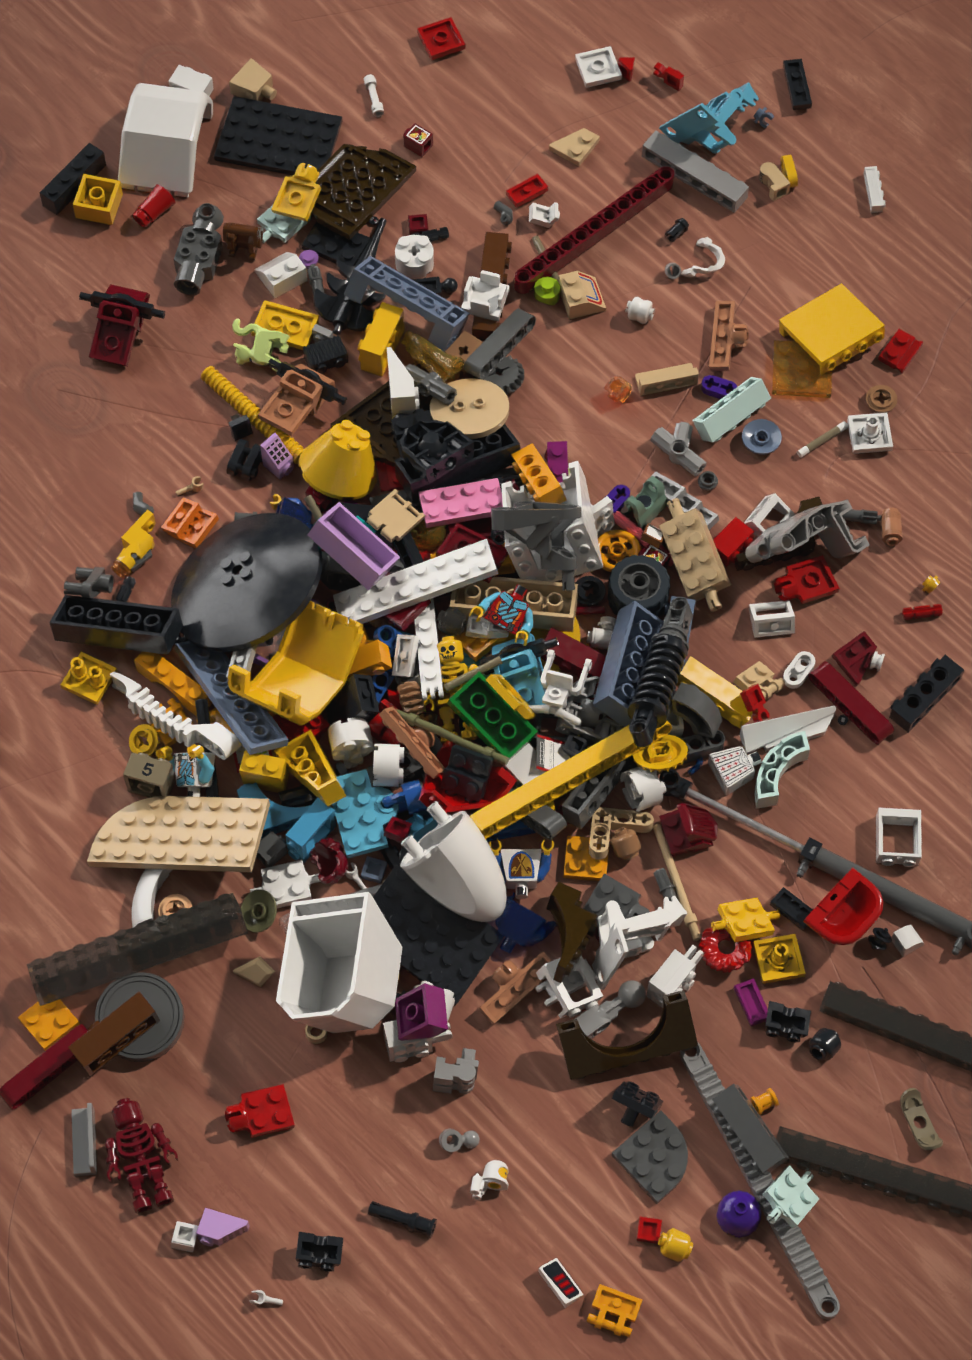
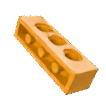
(537, 475)

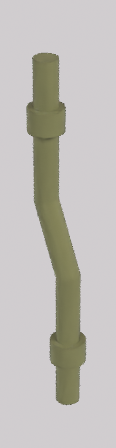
(414, 720)

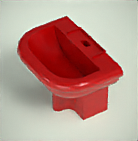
(847, 910)

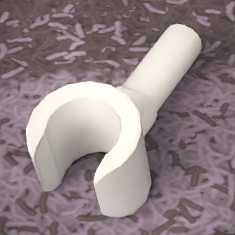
(354, 875)
(263, 1298)

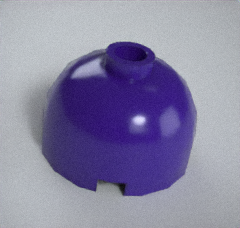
(739, 1214)

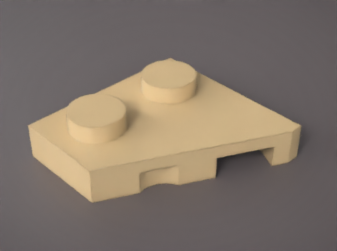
(575, 146)

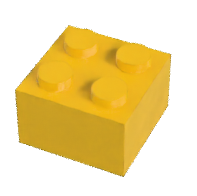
(97, 199)

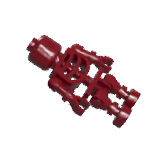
(128, 1117)

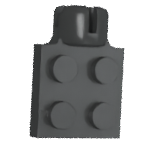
(612, 890)

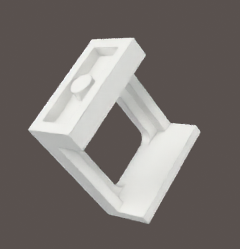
(570, 1007)

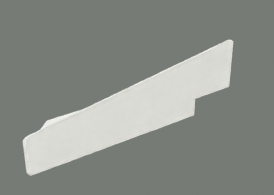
(772, 731)

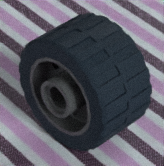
(641, 581)

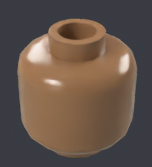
(625, 843)

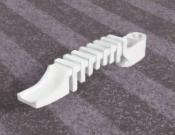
(212, 736)

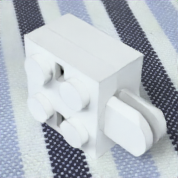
(674, 975)
(401, 1050)

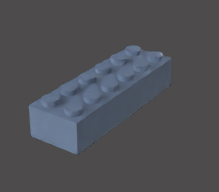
(625, 660)

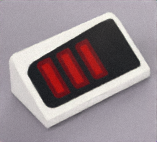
(560, 1282)

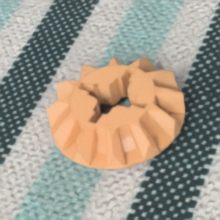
(167, 904)

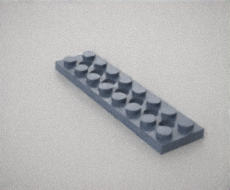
(259, 718)

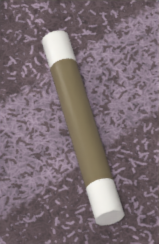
(822, 439)

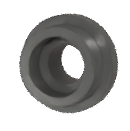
(710, 476)

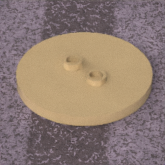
(476, 410)

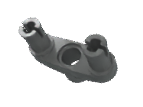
(95, 582)

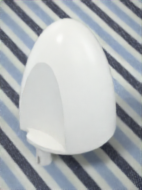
(457, 867)

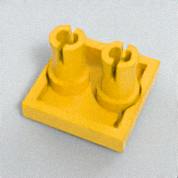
(88, 678)

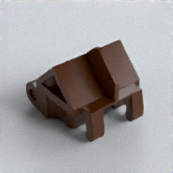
(242, 236)

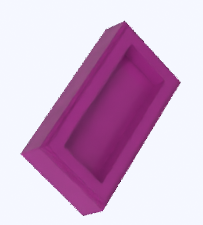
(751, 1002)

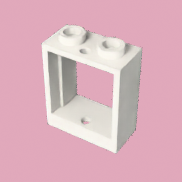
(898, 817)

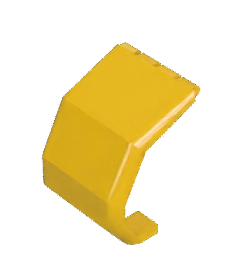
(306, 668)

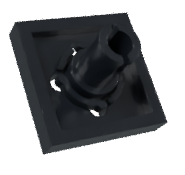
(636, 1102)

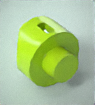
(547, 290)

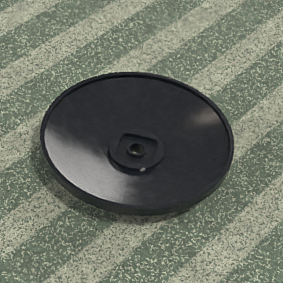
(274, 583)

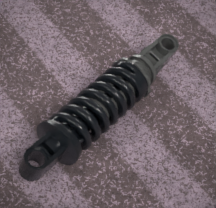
(660, 673)

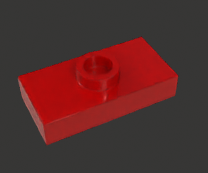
(527, 190)

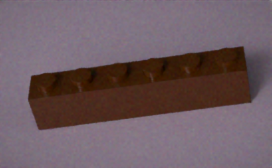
(495, 261)

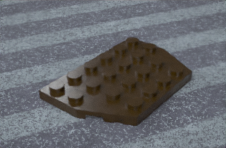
(356, 186)
(375, 416)

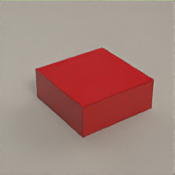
(649, 1230)

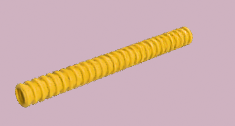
(247, 407)

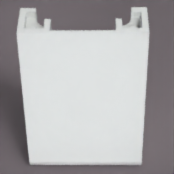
(578, 538)

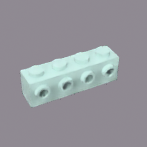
(732, 409)

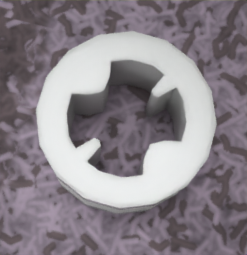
(877, 661)

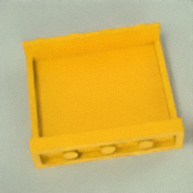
(833, 327)

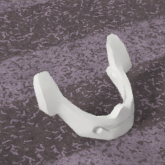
(707, 243)

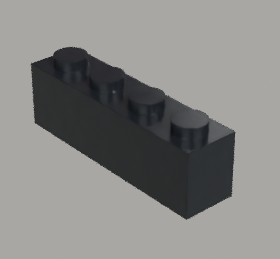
(65, 184)

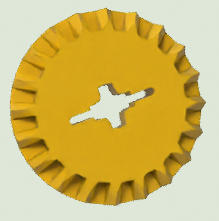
(670, 752)

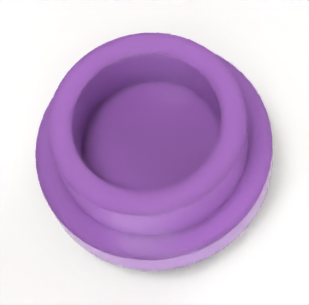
(309, 257)

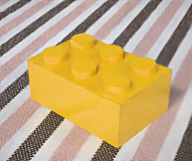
(381, 333)

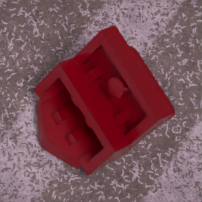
(689, 829)

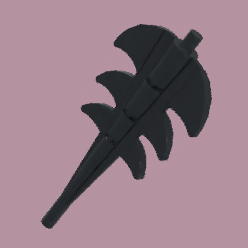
(340, 309)

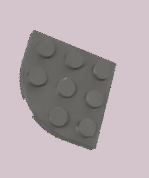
(655, 1156)

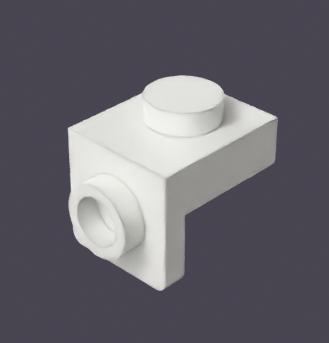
(543, 215)

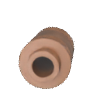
(891, 526)

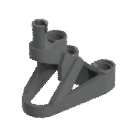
(542, 529)

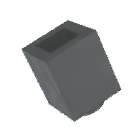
(271, 849)

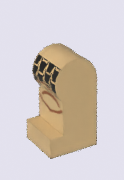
(775, 180)

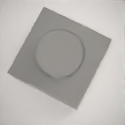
(320, 333)

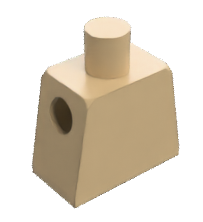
(252, 82)

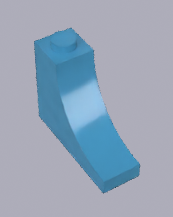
(279, 817)

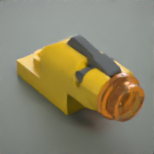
(136, 545)

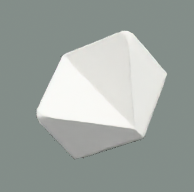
(184, 1236)

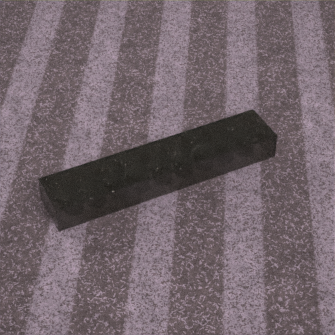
(136, 948)

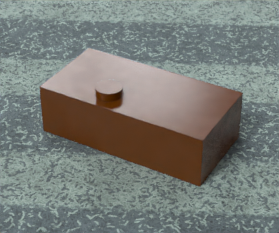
(114, 1033)

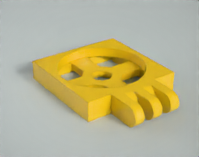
(510, 695)

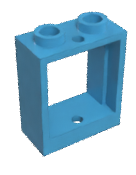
(310, 829)

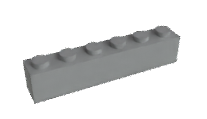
(695, 171)

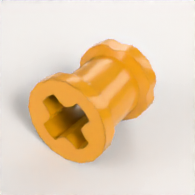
(764, 1101)

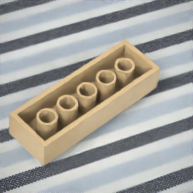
(546, 599)

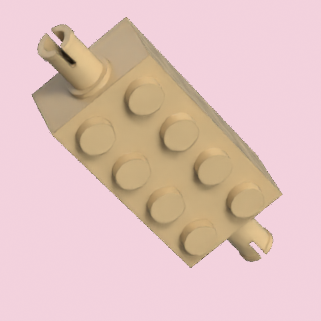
(695, 555)

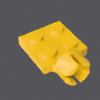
(298, 193)

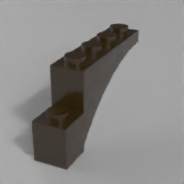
(807, 548)
(573, 924)

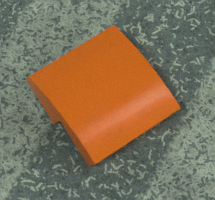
(190, 523)

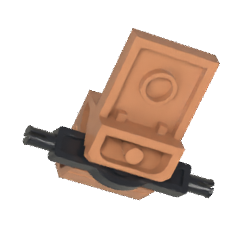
(299, 394)

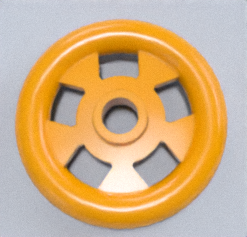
(624, 537)

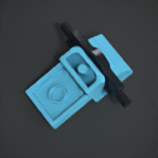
(522, 665)

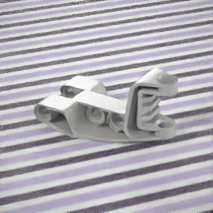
(795, 531)

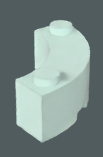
(778, 760)

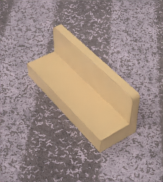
(666, 379)

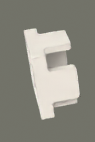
(485, 296)

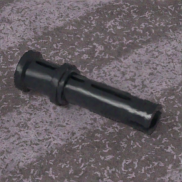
(411, 1221)

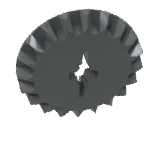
(511, 377)

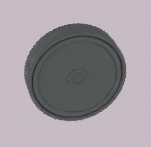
(163, 1000)

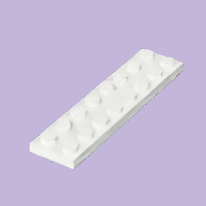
(418, 583)

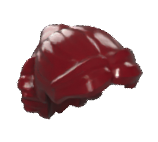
(329, 860)

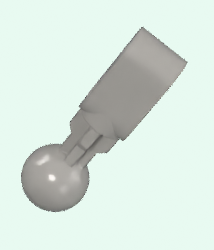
(599, 1017)

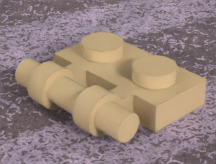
(760, 675)

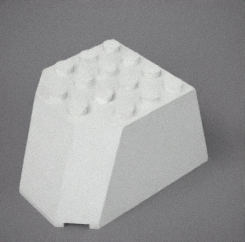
(339, 964)

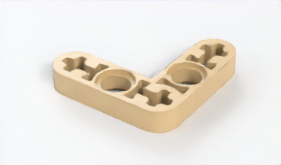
(611, 822)

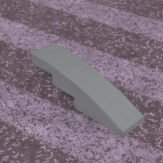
(688, 502)

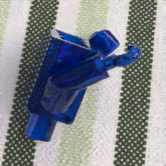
(521, 926)

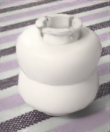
(640, 310)

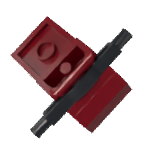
(119, 318)

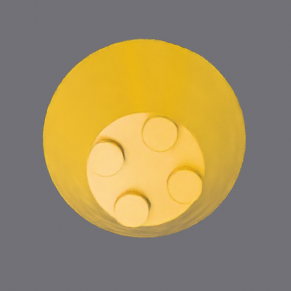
(340, 462)

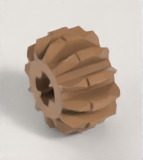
(411, 697)

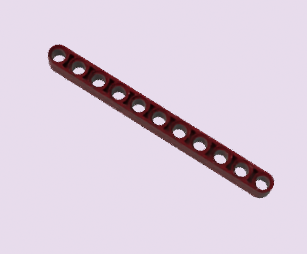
(585, 236)

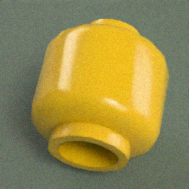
(675, 1245)

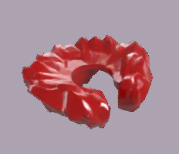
(719, 961)

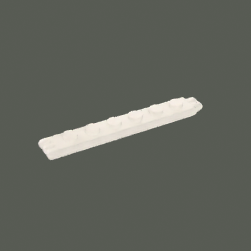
(428, 653)

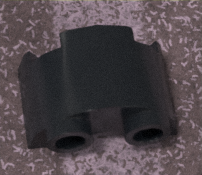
(787, 1022)
(319, 1251)

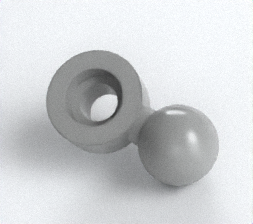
(469, 1139)

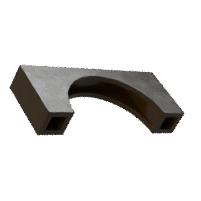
(672, 1034)

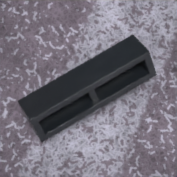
(408, 551)

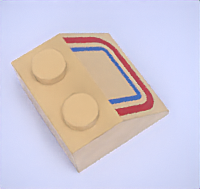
(580, 294)

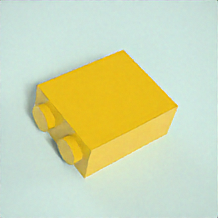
(267, 771)

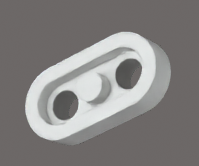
(799, 671)

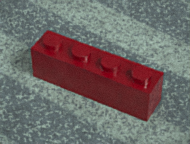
(572, 654)

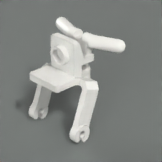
(558, 688)

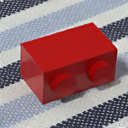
(733, 540)

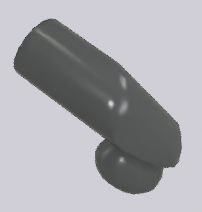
(506, 213)
(138, 504)

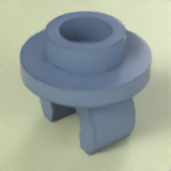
(760, 117)

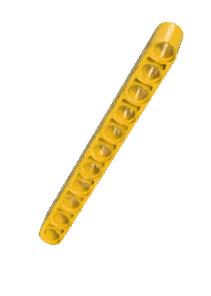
(559, 780)

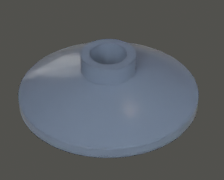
(763, 430)

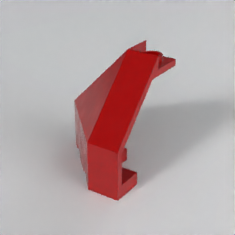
(499, 785)

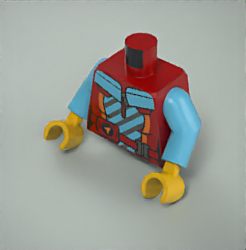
(507, 612)

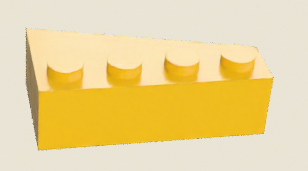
(311, 767)

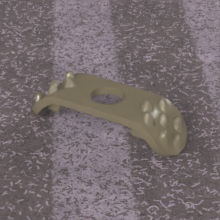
(913, 1107)

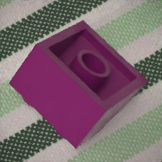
(421, 1013)

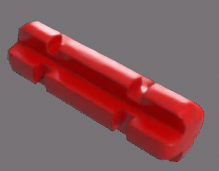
(922, 611)

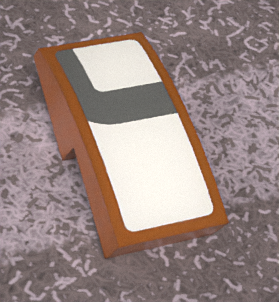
(652, 535)

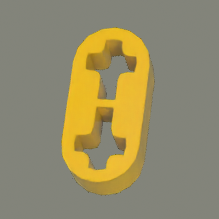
(789, 170)

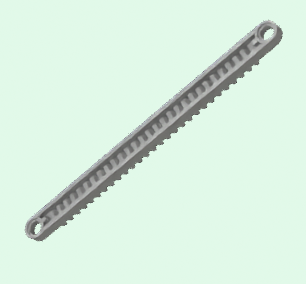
(790, 1239)

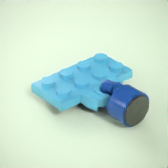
(369, 810)

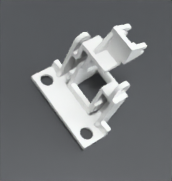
(631, 936)

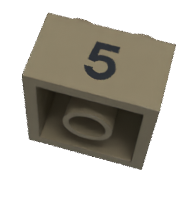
(149, 776)

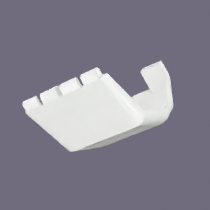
(162, 138)

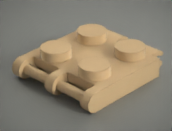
(394, 517)

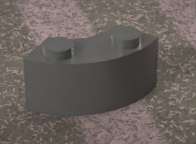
(697, 710)

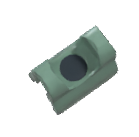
(647, 503)

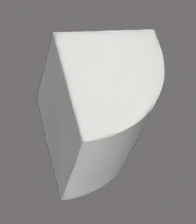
(906, 940)

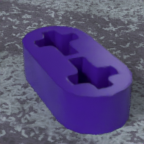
(718, 388)
(618, 503)

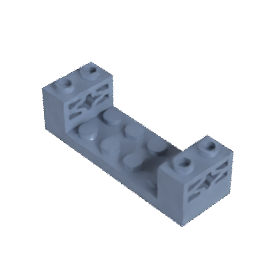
(376, 276)

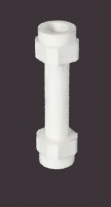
(370, 84)

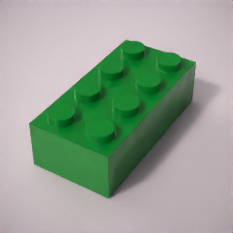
(491, 717)

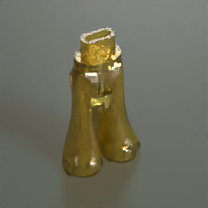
(432, 357)

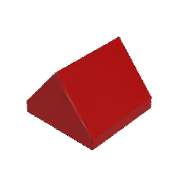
(626, 67)

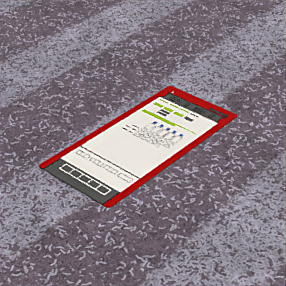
(549, 753)

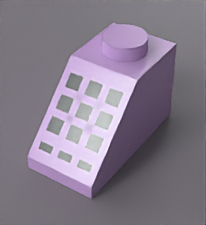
(276, 456)
(219, 1227)

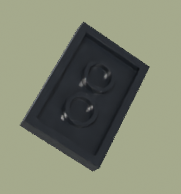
(333, 246)

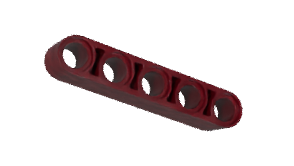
(851, 702)
(41, 1070)

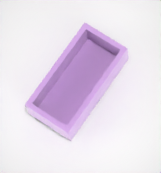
(353, 546)

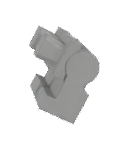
(458, 1076)

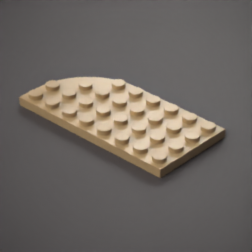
(182, 834)

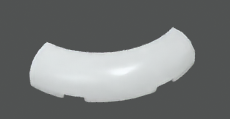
(145, 894)

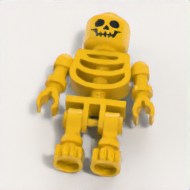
(450, 657)

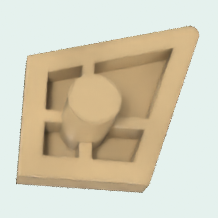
(255, 971)

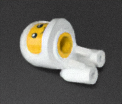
(493, 1178)

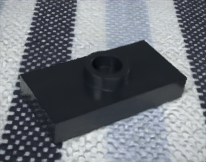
(791, 907)

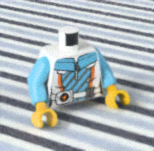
(191, 768)

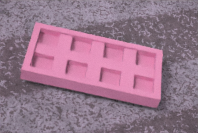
(460, 502)

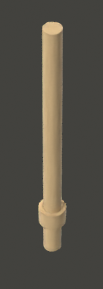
(690, 919)

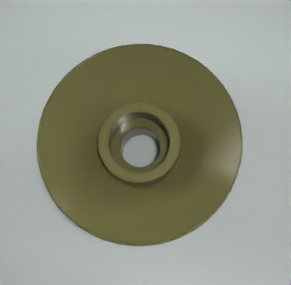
(252, 910)

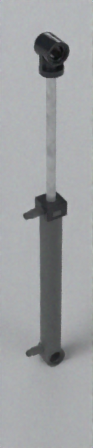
(814, 855)

